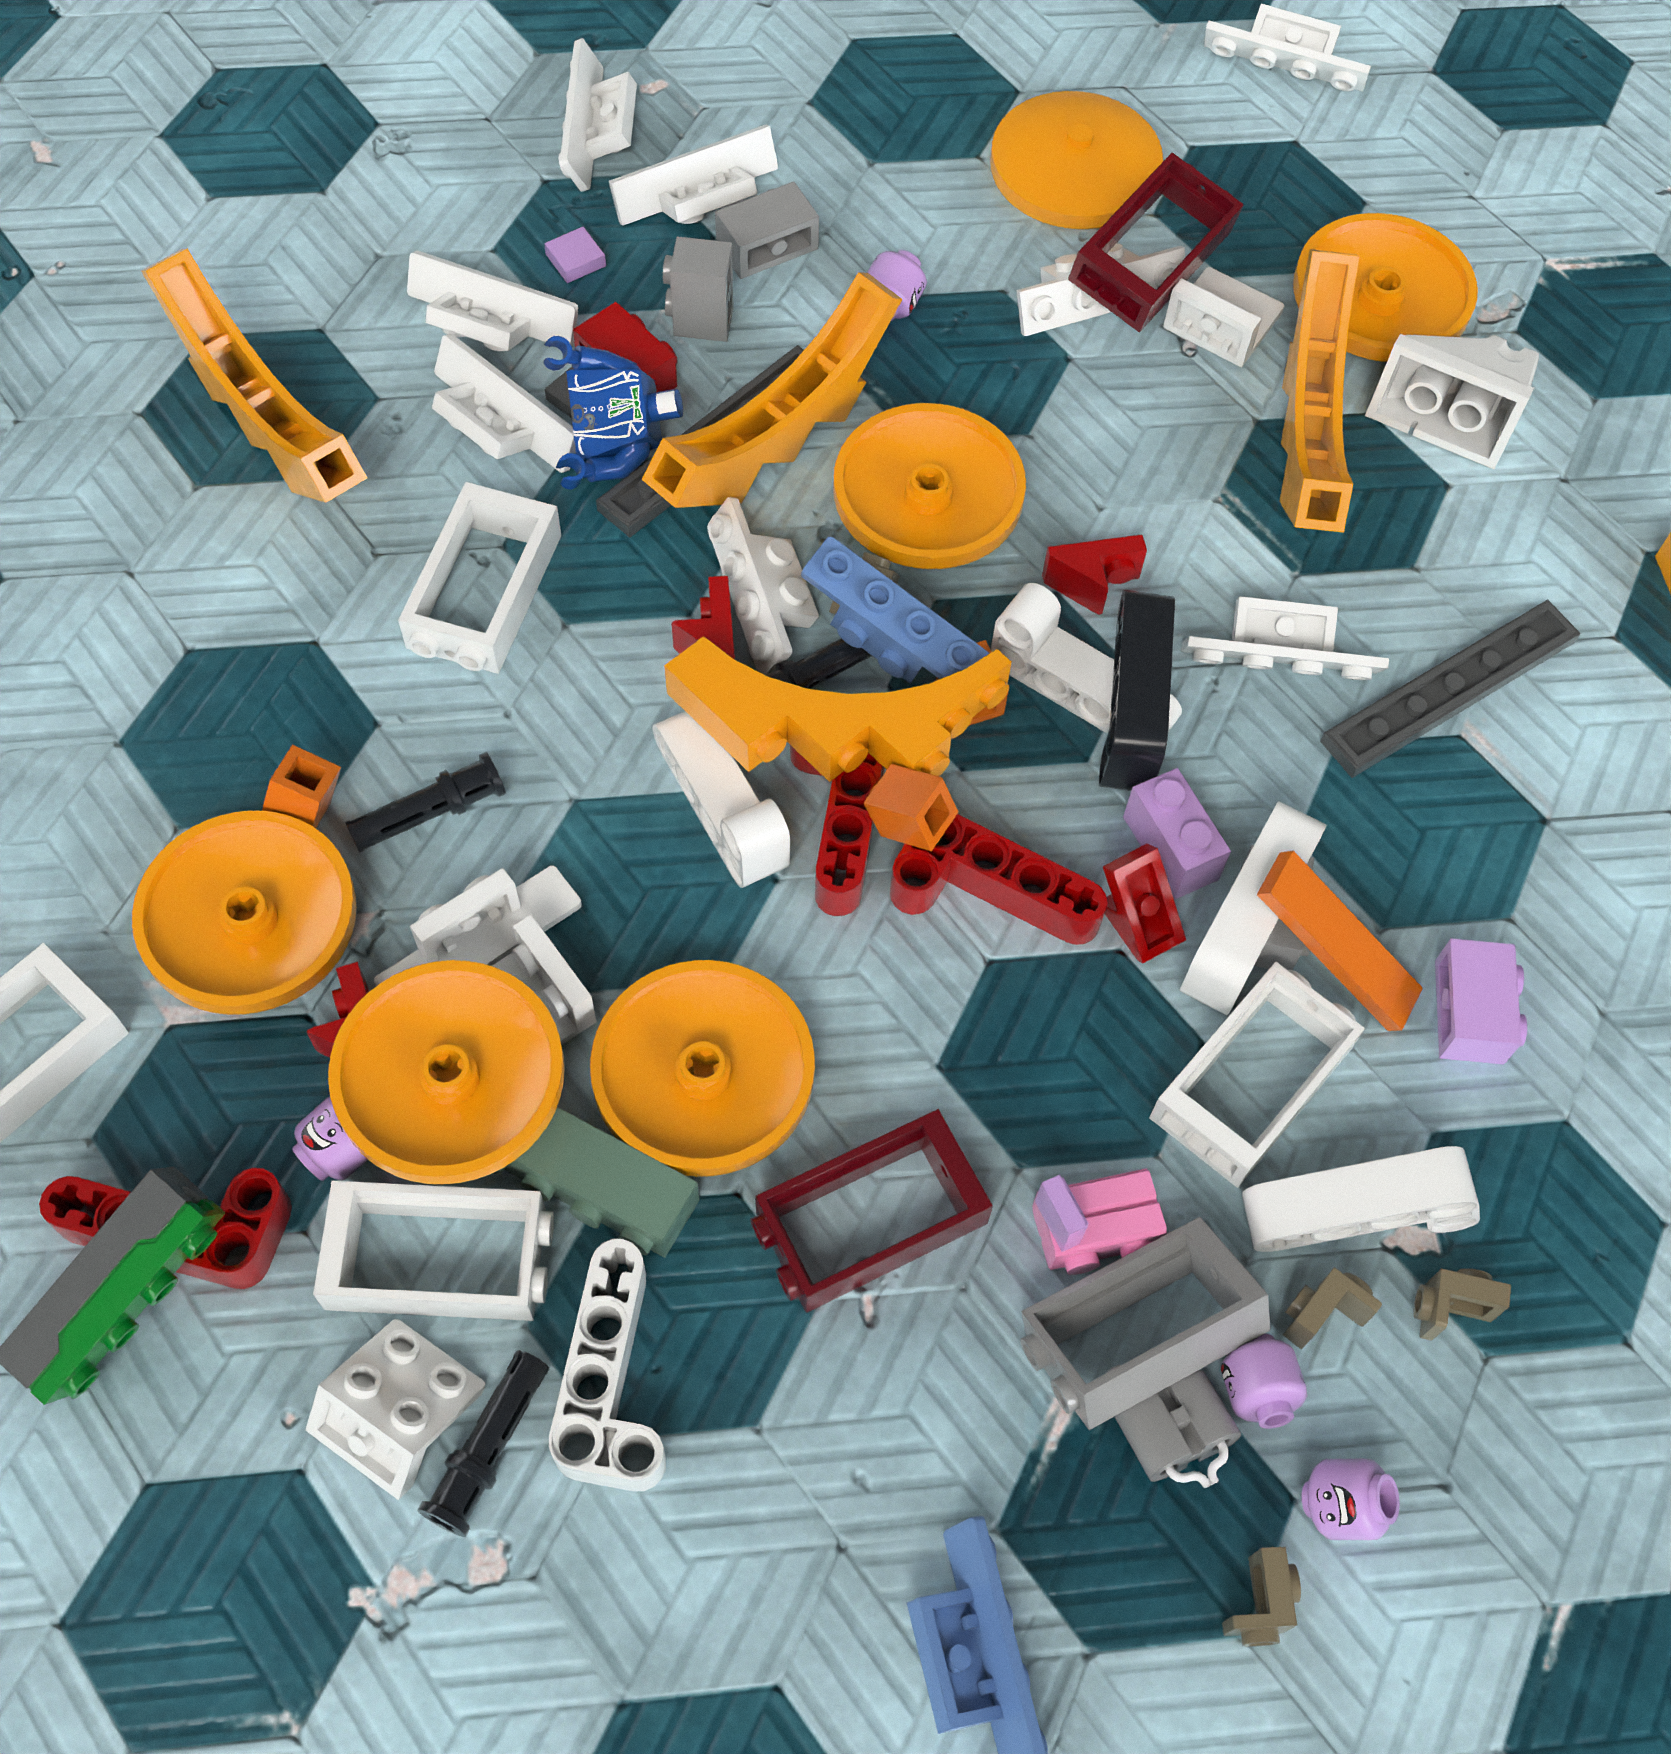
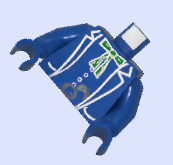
(611, 411)

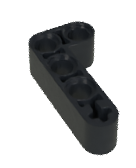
(1139, 691)

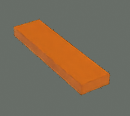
(1340, 940)

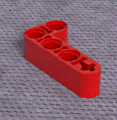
(843, 816)
(1002, 884)
(237, 1228)

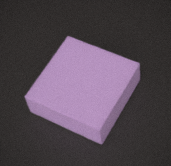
(575, 254)
(1061, 1212)

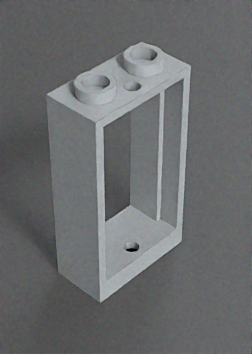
(1121, 1284)

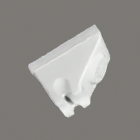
(1455, 392)

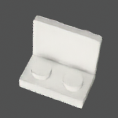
(1221, 315)
(551, 978)
(391, 1405)

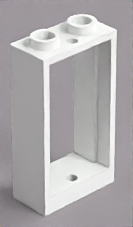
(500, 515)
(69, 1056)
(1209, 1136)
(341, 1238)

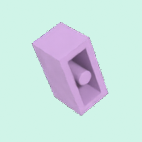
(1174, 821)
(1479, 1001)

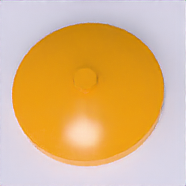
(1072, 157)
(1404, 283)
(929, 485)
(244, 912)
(703, 1067)
(446, 1072)

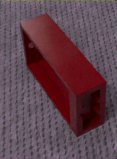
(1119, 287)
(949, 1166)

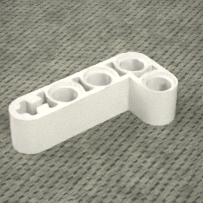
(1055, 660)
(744, 831)
(1244, 919)
(1364, 1199)
(610, 1361)

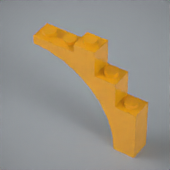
(774, 425)
(305, 450)
(1316, 473)
(831, 730)

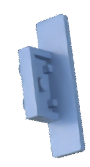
(887, 618)
(972, 1648)

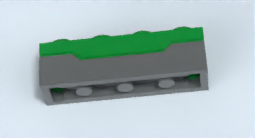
(110, 1285)

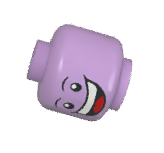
(903, 276)
(325, 1146)
(1264, 1382)
(1351, 1499)

